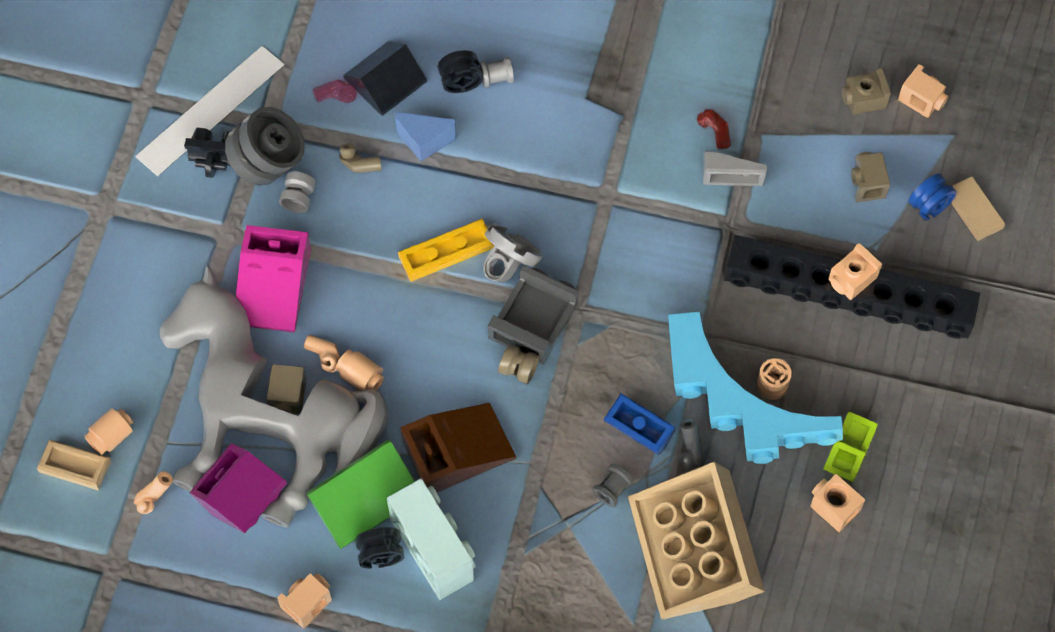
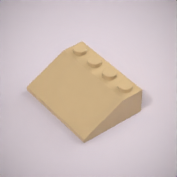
(695, 542)

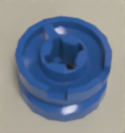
(932, 196)

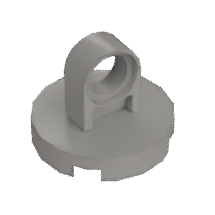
(511, 250)

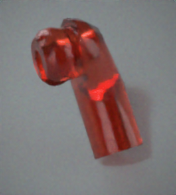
(718, 124)

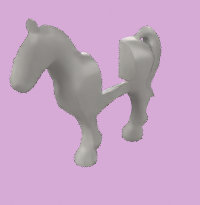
(326, 424)

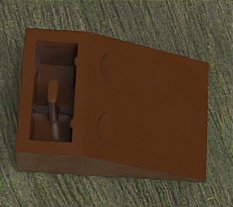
(456, 445)

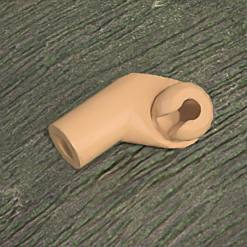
(327, 352)
(152, 492)

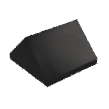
(386, 76)

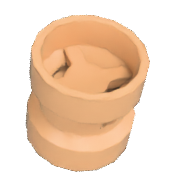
(772, 386)

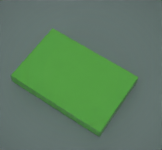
(358, 494)

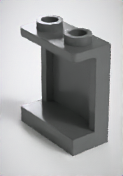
(534, 313)

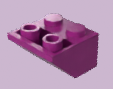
(238, 488)

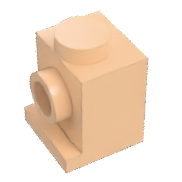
(923, 92)
(865, 270)
(306, 599)

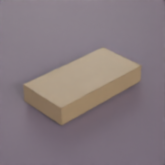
(976, 209)
(74, 465)

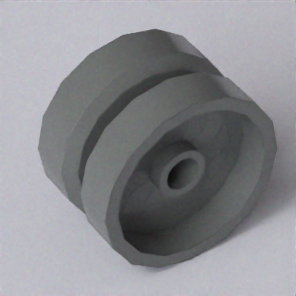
(264, 146)

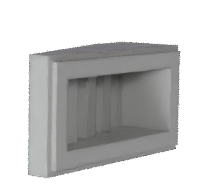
(730, 170)

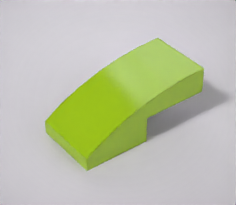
(850, 451)

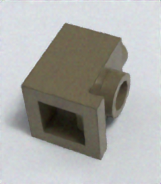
(866, 92)
(870, 177)

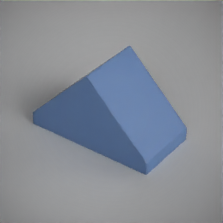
(425, 133)

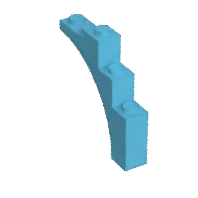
(730, 406)

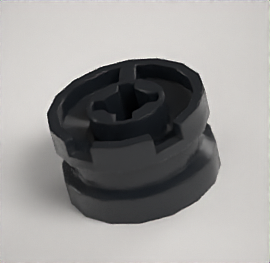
(460, 71)
(379, 547)

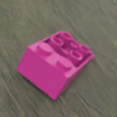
(272, 276)

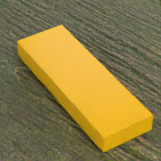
(445, 250)

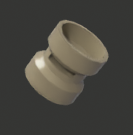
(518, 364)

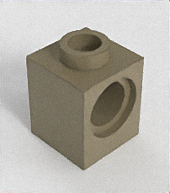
(287, 388)

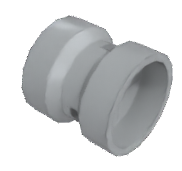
(297, 192)

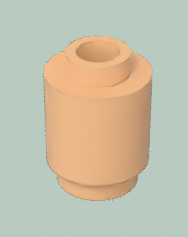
(360, 371)
(109, 431)

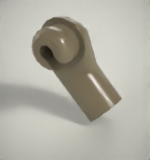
(356, 162)

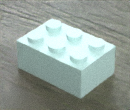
(432, 538)

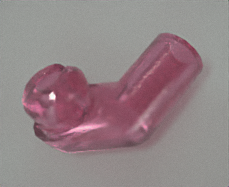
(335, 89)

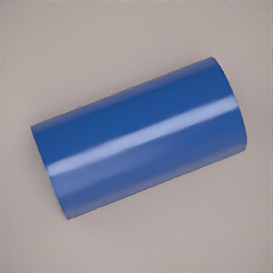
(640, 424)

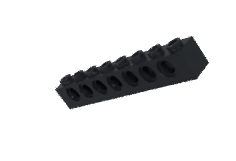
(898, 288)

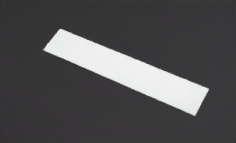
(210, 109)

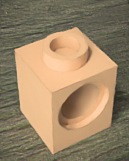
(836, 515)

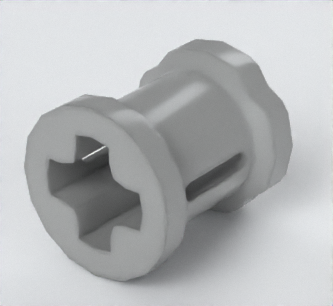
(496, 72)

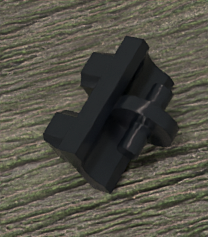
(207, 153)

